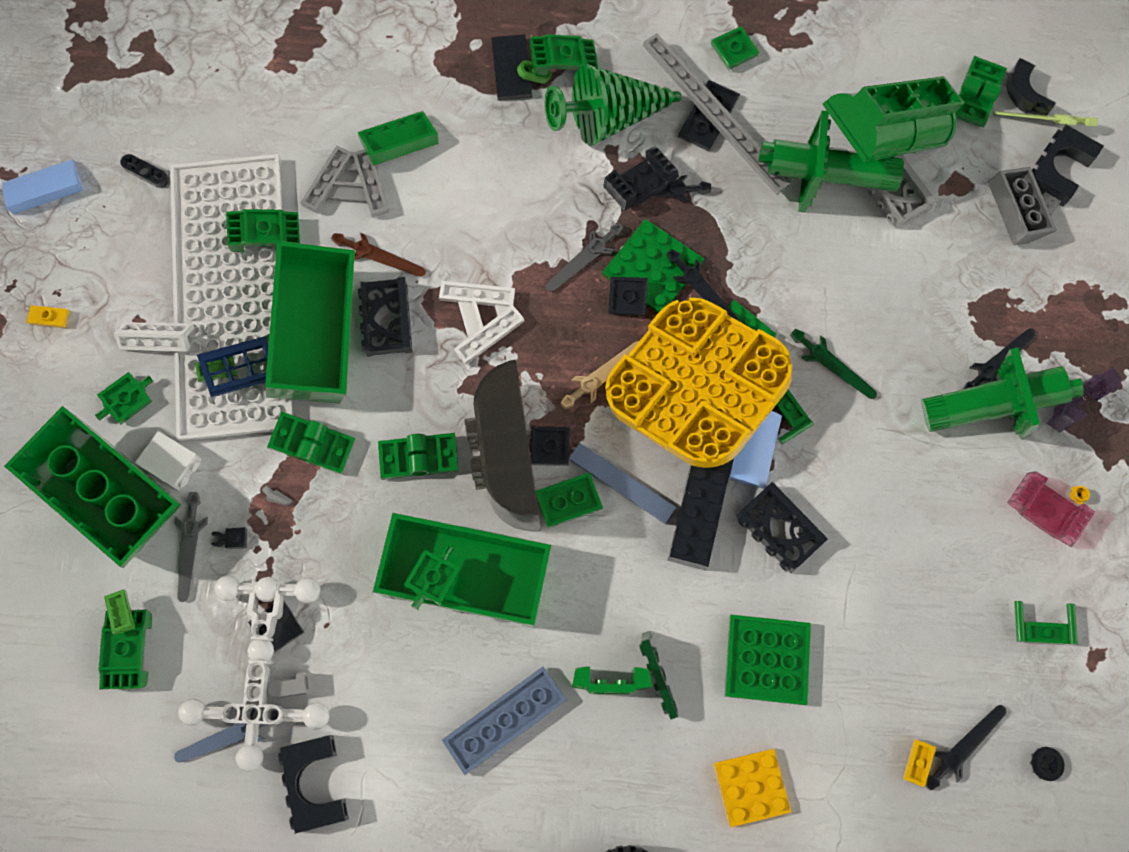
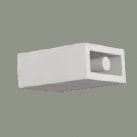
(168, 461)

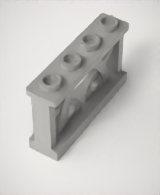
(919, 195)

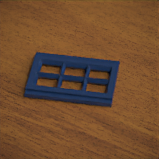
(223, 353)

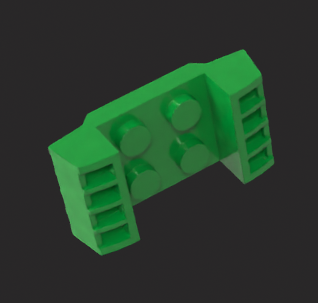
(561, 53)
(261, 228)
(123, 654)
(640, 681)

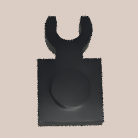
(233, 538)

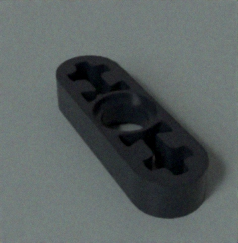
(140, 164)

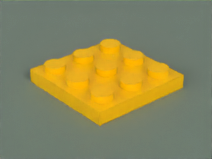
(752, 787)

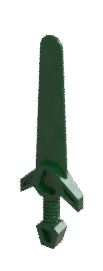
(820, 354)

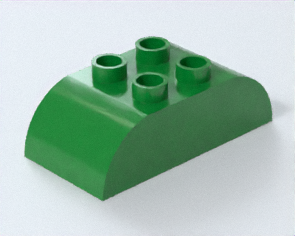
(93, 486)

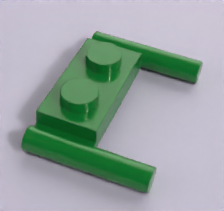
(793, 415)
(1046, 632)

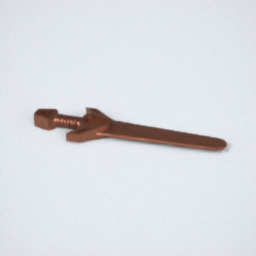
(369, 251)

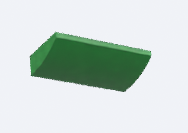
(398, 137)

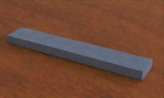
(622, 483)

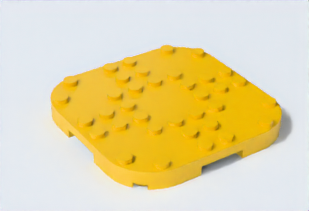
(699, 382)

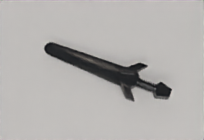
(679, 189)
(692, 276)
(989, 370)
(964, 748)

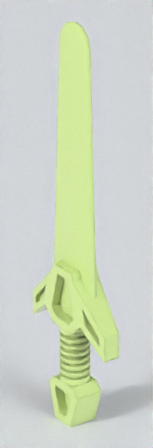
(1057, 118)

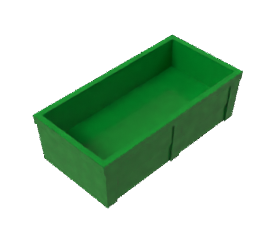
(310, 323)
(497, 576)

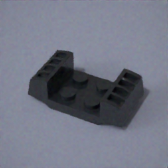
(642, 180)

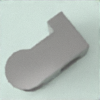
(288, 688)

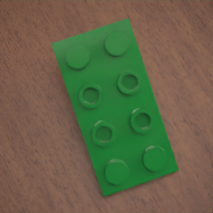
(980, 90)
(311, 442)
(418, 455)

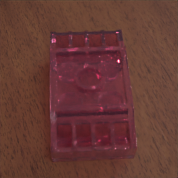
(1049, 509)

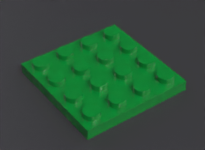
(646, 258)
(768, 660)

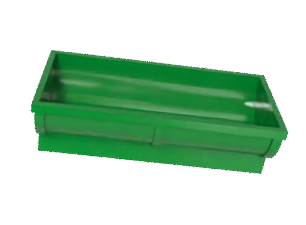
(897, 117)

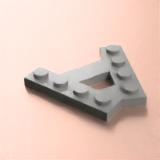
(328, 187)

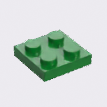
(734, 47)

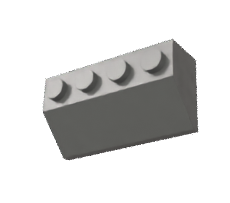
(1021, 205)

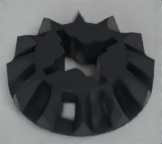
(1056, 766)

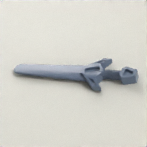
(218, 740)

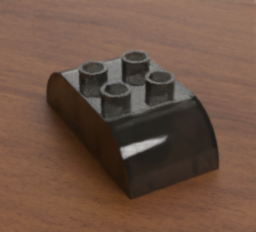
(503, 445)

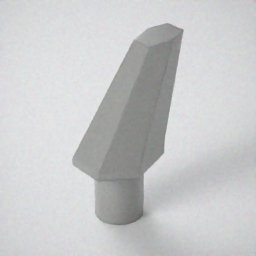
(276, 496)

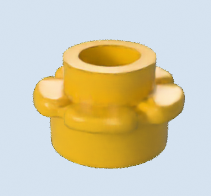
(1083, 491)

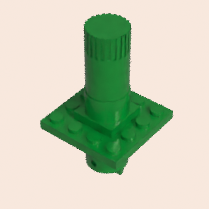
(819, 163)
(1013, 395)

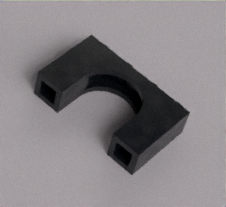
(1066, 143)
(294, 761)

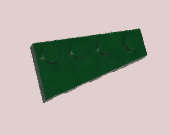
(668, 705)

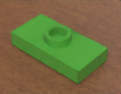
(215, 366)
(119, 612)

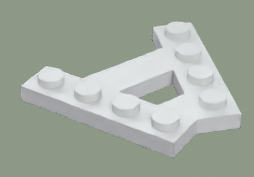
(468, 297)

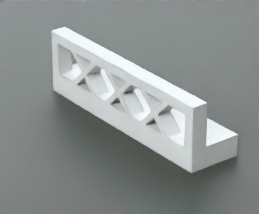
(153, 336)

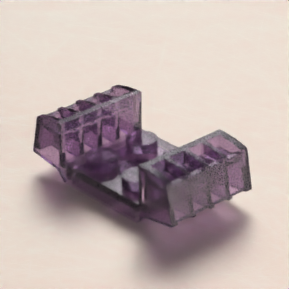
(1097, 387)

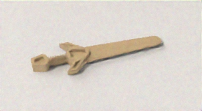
(591, 383)

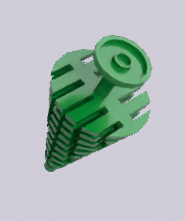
(605, 103)

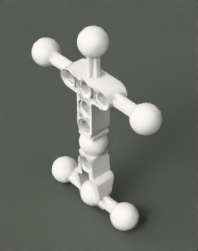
(260, 652)

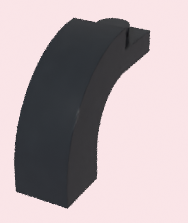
(1022, 93)

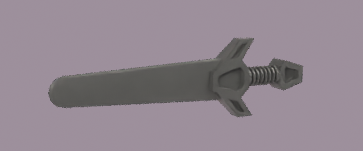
(591, 251)
(189, 537)

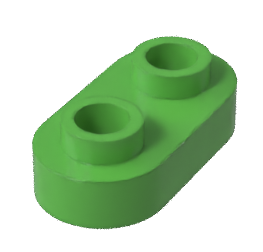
(526, 71)

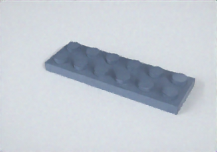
(504, 720)

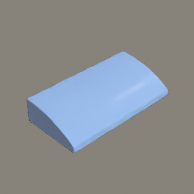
(41, 187)
(755, 458)

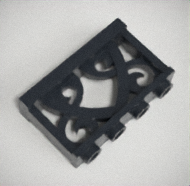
(401, 335)
(790, 510)

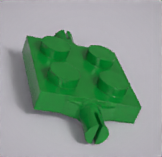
(124, 398)
(432, 577)

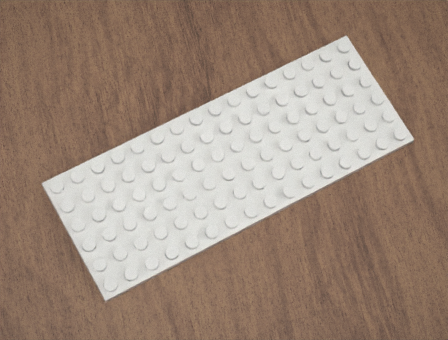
(222, 291)

